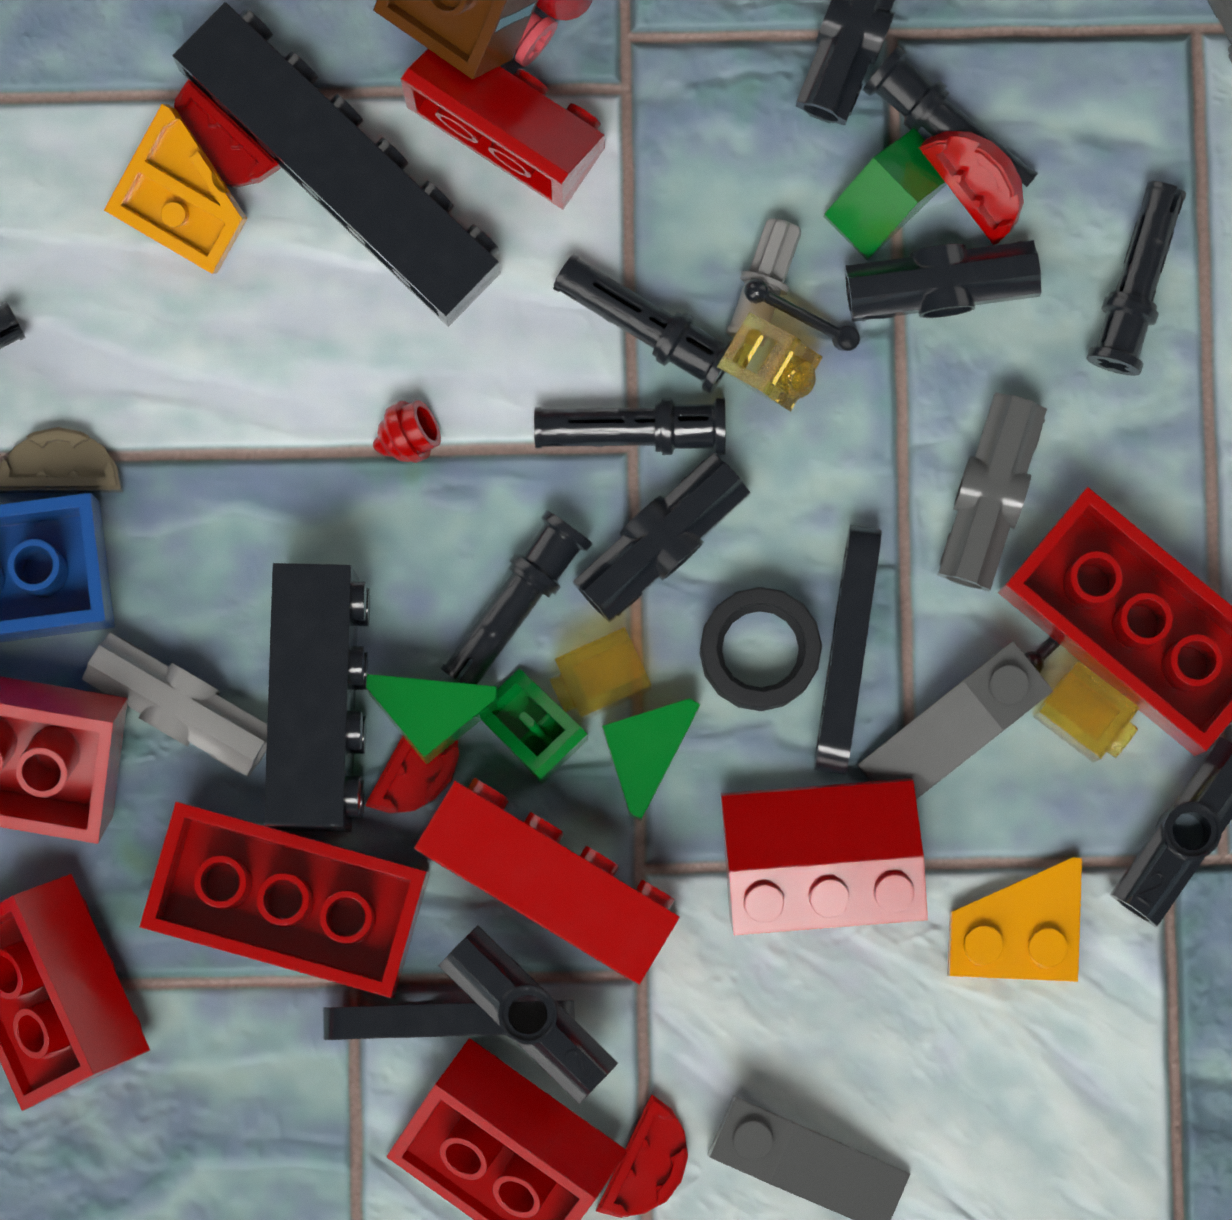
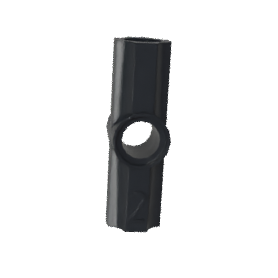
(847, 46)
(943, 281)
(661, 537)
(1162, 864)
(496, 982)

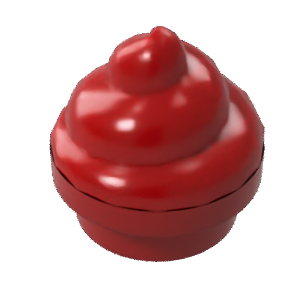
(407, 432)

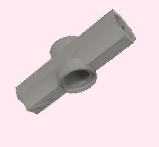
(178, 704)

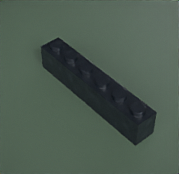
(337, 163)

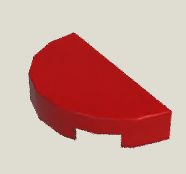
(226, 145)
(979, 178)
(409, 782)
(651, 1165)

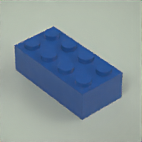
(53, 568)

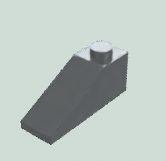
(960, 722)
(807, 1163)

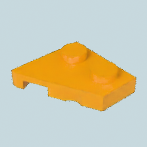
(178, 195)
(1021, 929)

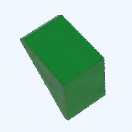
(885, 195)
(431, 711)
(534, 726)
(645, 748)

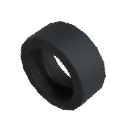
(767, 601)

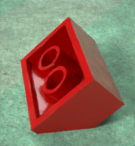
(508, 123)
(823, 857)
(59, 996)
(504, 1145)

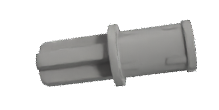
(770, 265)

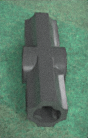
(992, 491)

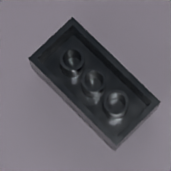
(314, 696)

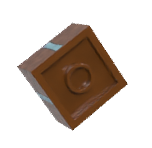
(465, 33)

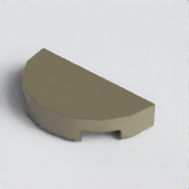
(59, 463)

